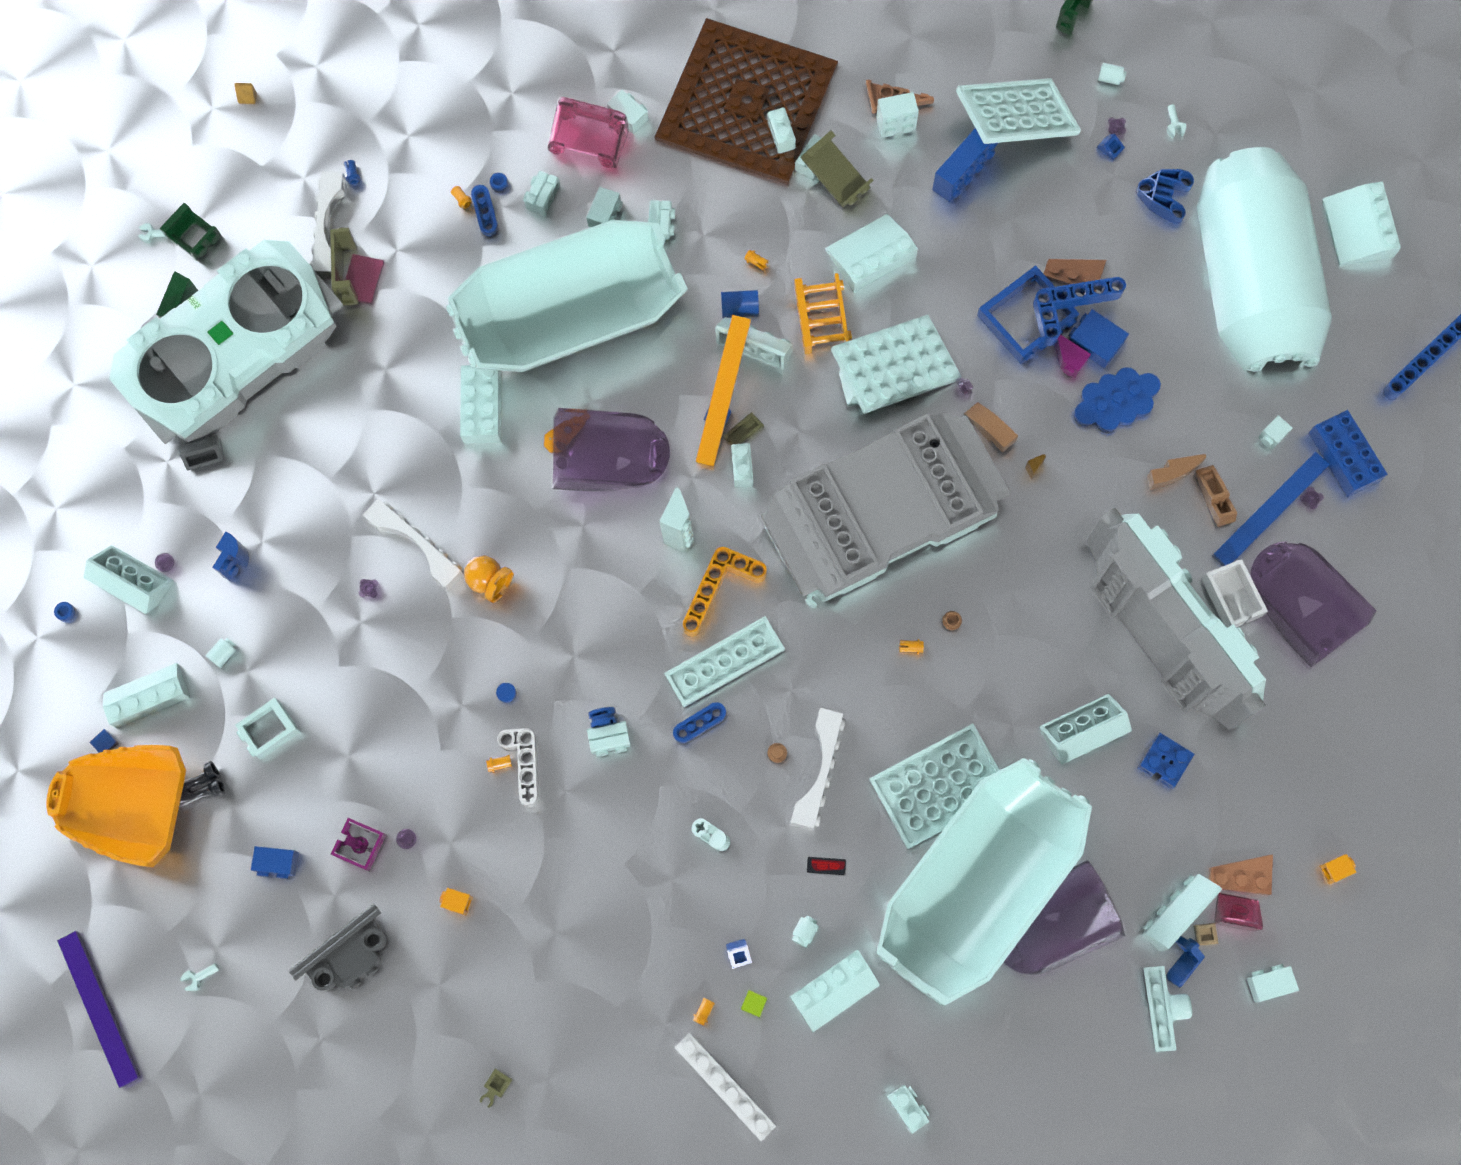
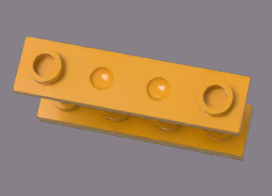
(807, 323)

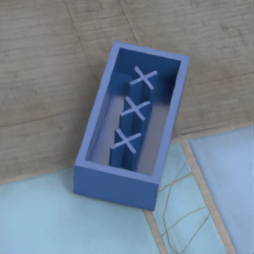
(962, 165)
(1347, 453)

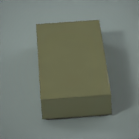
(744, 430)

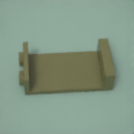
(835, 171)
(341, 241)

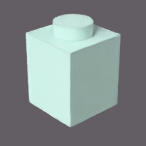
(1275, 432)

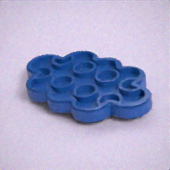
(1117, 399)

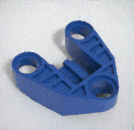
(1161, 190)

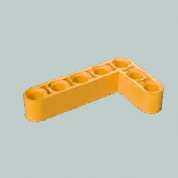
(715, 584)

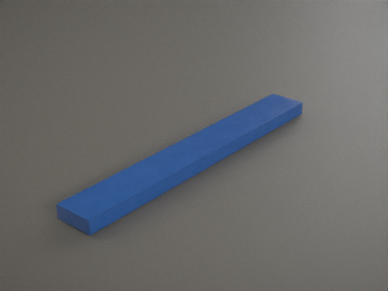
(1270, 510)

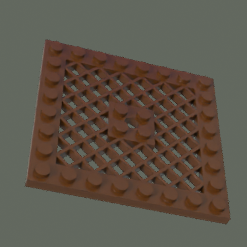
(713, 36)

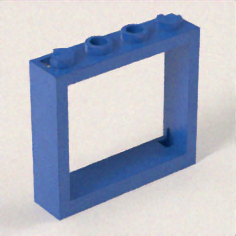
(1005, 295)

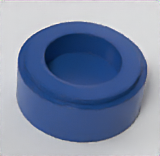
(498, 182)
(64, 611)
(506, 692)

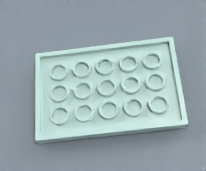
(1018, 110)
(895, 363)
(933, 784)

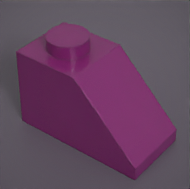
(1070, 356)

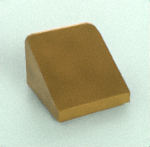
(245, 93)
(1034, 464)

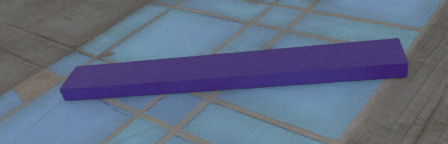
(98, 1009)

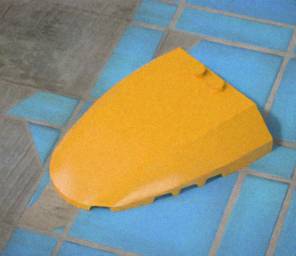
(120, 801)

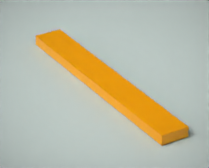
(723, 390)

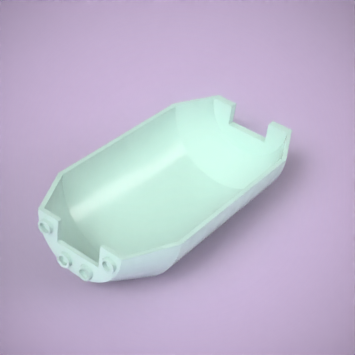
(1263, 260)
(564, 296)
(983, 882)

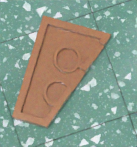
(1073, 270)
(1245, 876)

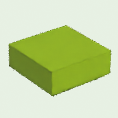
(754, 1003)

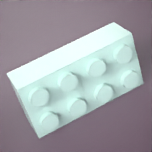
(480, 405)

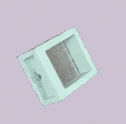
(267, 729)

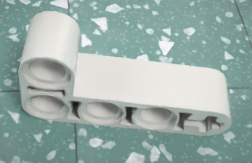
(524, 768)

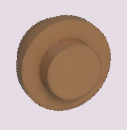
(952, 620)
(777, 753)

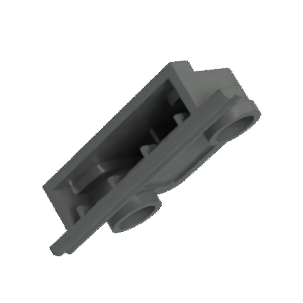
(345, 955)

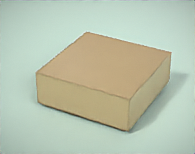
(1206, 934)

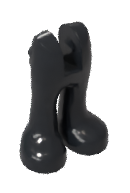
(209, 773)

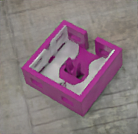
(369, 849)

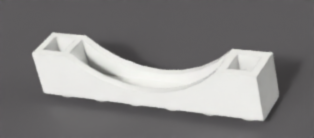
(331, 191)
(386, 521)
(807, 808)
(725, 1087)

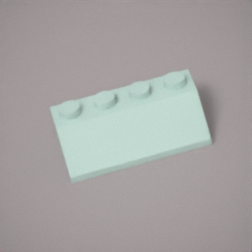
(759, 345)
(676, 523)
(127, 578)
(145, 696)
(1086, 728)
(1180, 912)
(835, 990)

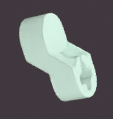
(718, 840)

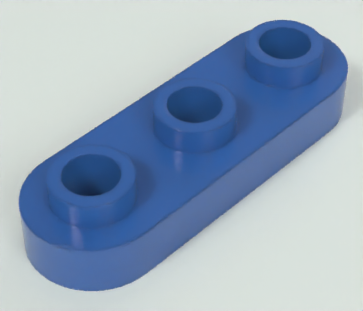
(484, 204)
(705, 715)

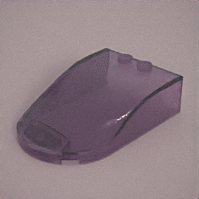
(606, 450)
(1308, 599)

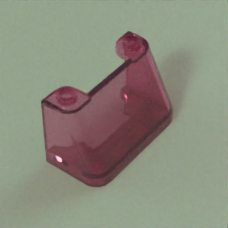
(588, 130)

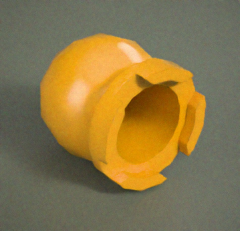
(486, 576)

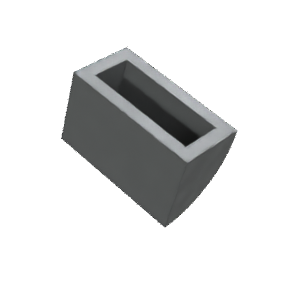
(201, 452)

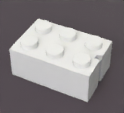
(1234, 594)

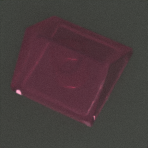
(1238, 912)

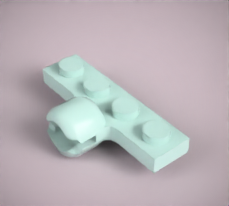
(1164, 1008)

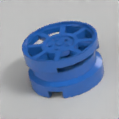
(602, 716)

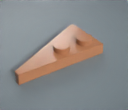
(878, 91)

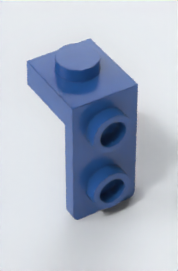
(1186, 963)

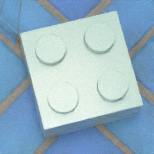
(897, 114)

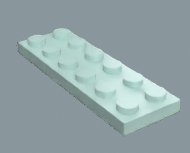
(724, 661)

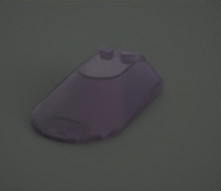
(1070, 925)

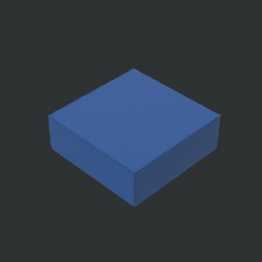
(103, 741)

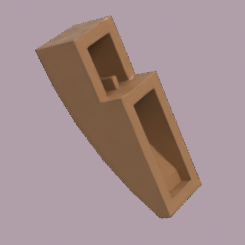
(991, 426)
(1174, 471)
(1216, 496)

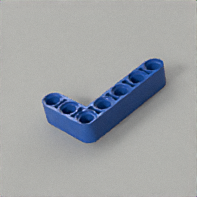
(1069, 292)

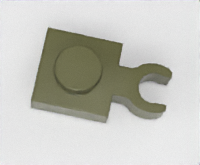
(496, 1085)

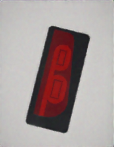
(826, 865)

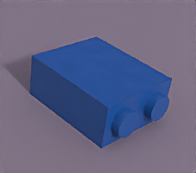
(1098, 337)

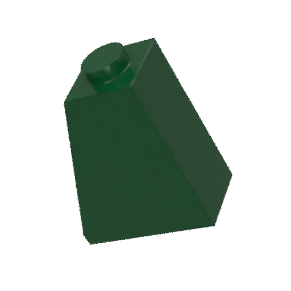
(177, 292)

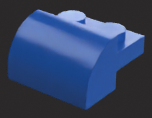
(231, 556)

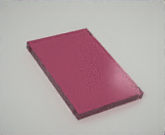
(364, 276)

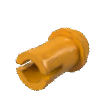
(463, 200)
(755, 259)
(912, 646)
(498, 763)
(703, 1012)

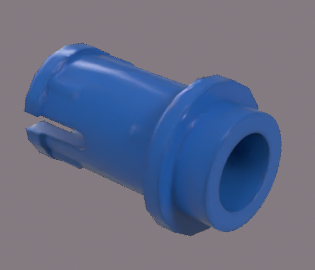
(351, 171)

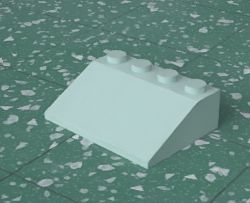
(1361, 224)
(872, 252)

